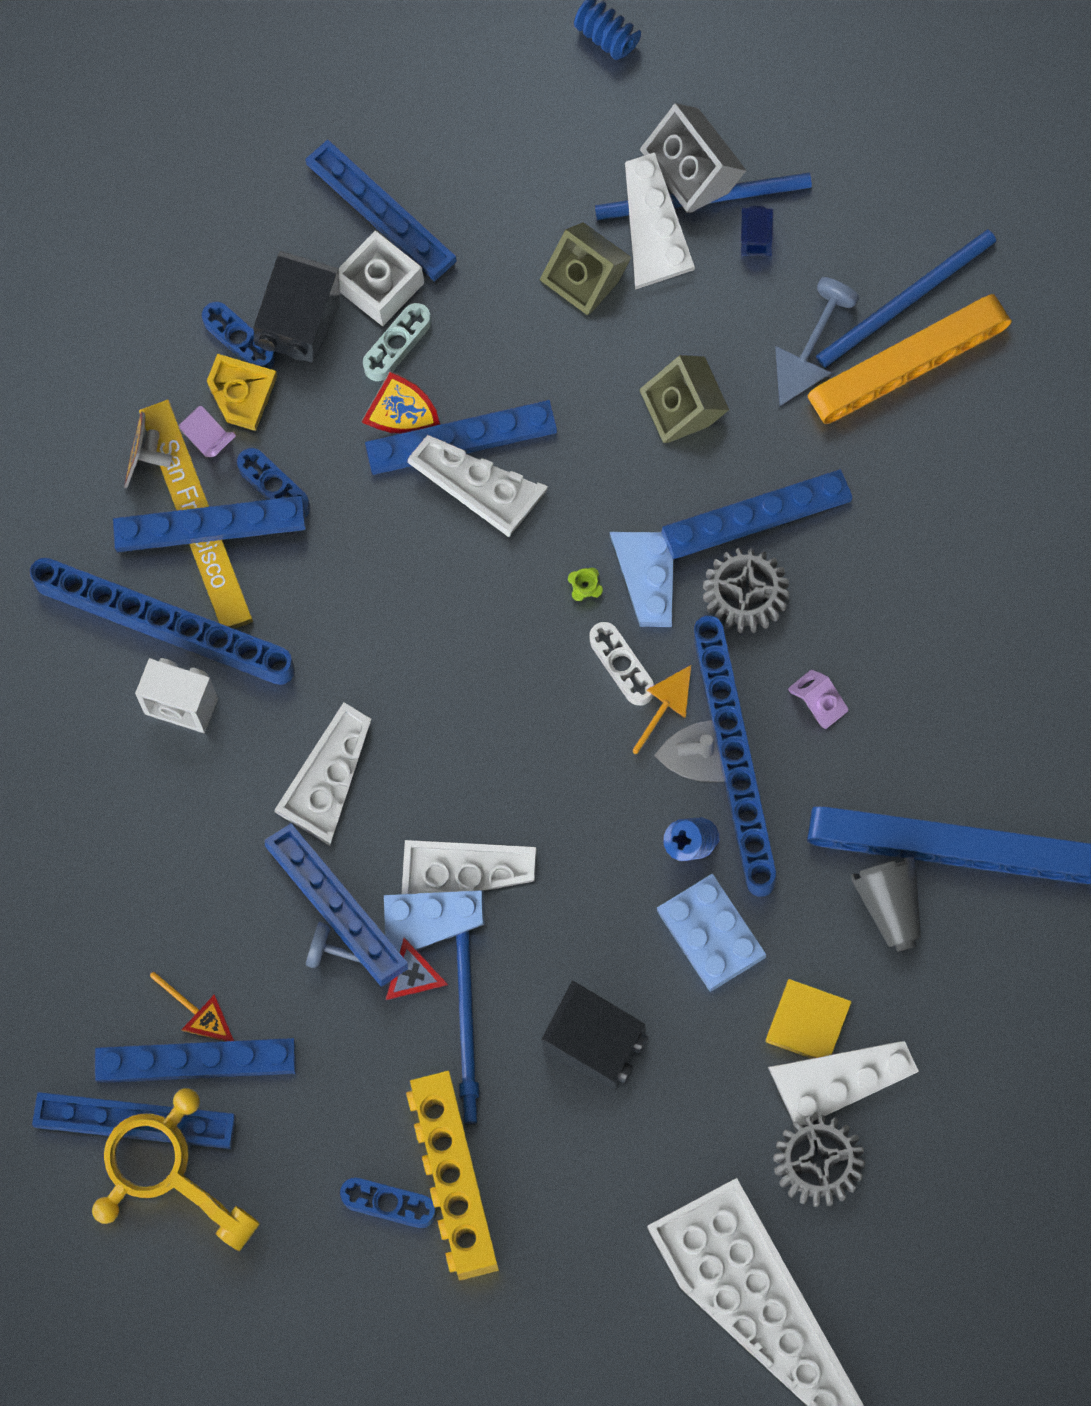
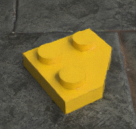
(240, 390)

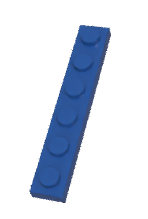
(381, 210)
(467, 434)
(756, 514)
(209, 524)
(336, 905)
(195, 1060)
(102, 1116)

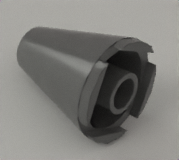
(892, 901)

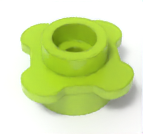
(583, 575)

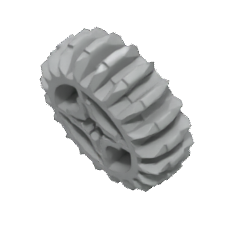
(733, 588)
(805, 1164)

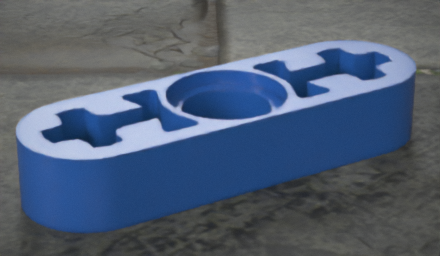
(234, 323)
(273, 471)
(414, 1201)

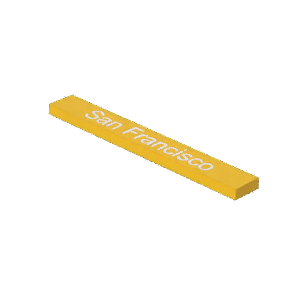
(188, 494)

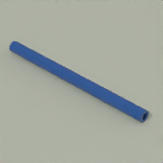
(739, 191)
(905, 298)

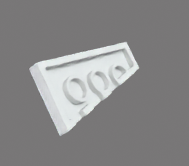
(656, 233)
(486, 489)
(324, 780)
(464, 866)
(840, 1079)

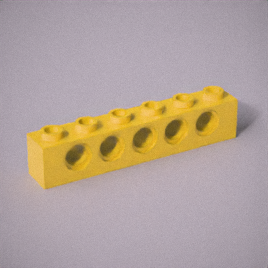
(480, 1257)

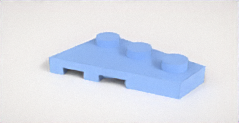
(648, 575)
(431, 916)

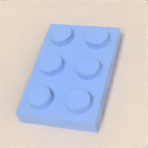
(711, 932)

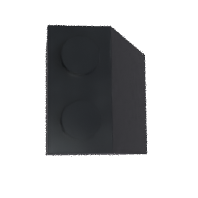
(297, 307)
(594, 1037)

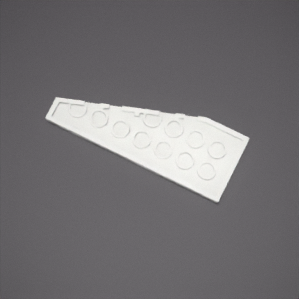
(740, 1280)

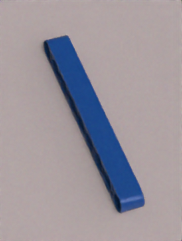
(172, 631)
(734, 769)
(950, 844)

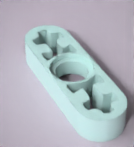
(417, 330)

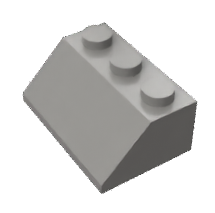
(693, 157)

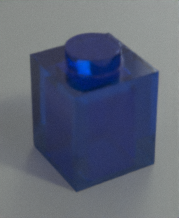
(756, 231)

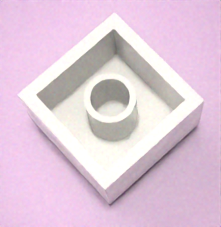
(379, 278)
(177, 694)

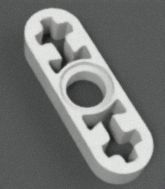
(616, 640)

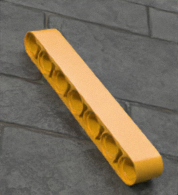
(909, 359)

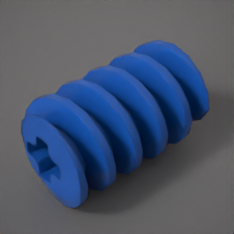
(605, 30)
(703, 837)

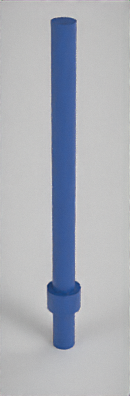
(468, 1087)

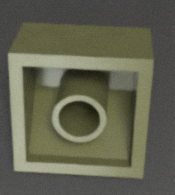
(584, 267)
(683, 398)

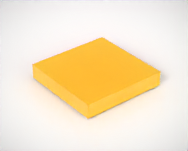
(808, 1020)

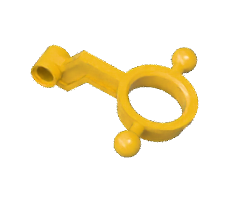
(235, 1226)

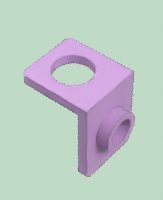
(205, 432)
(820, 698)

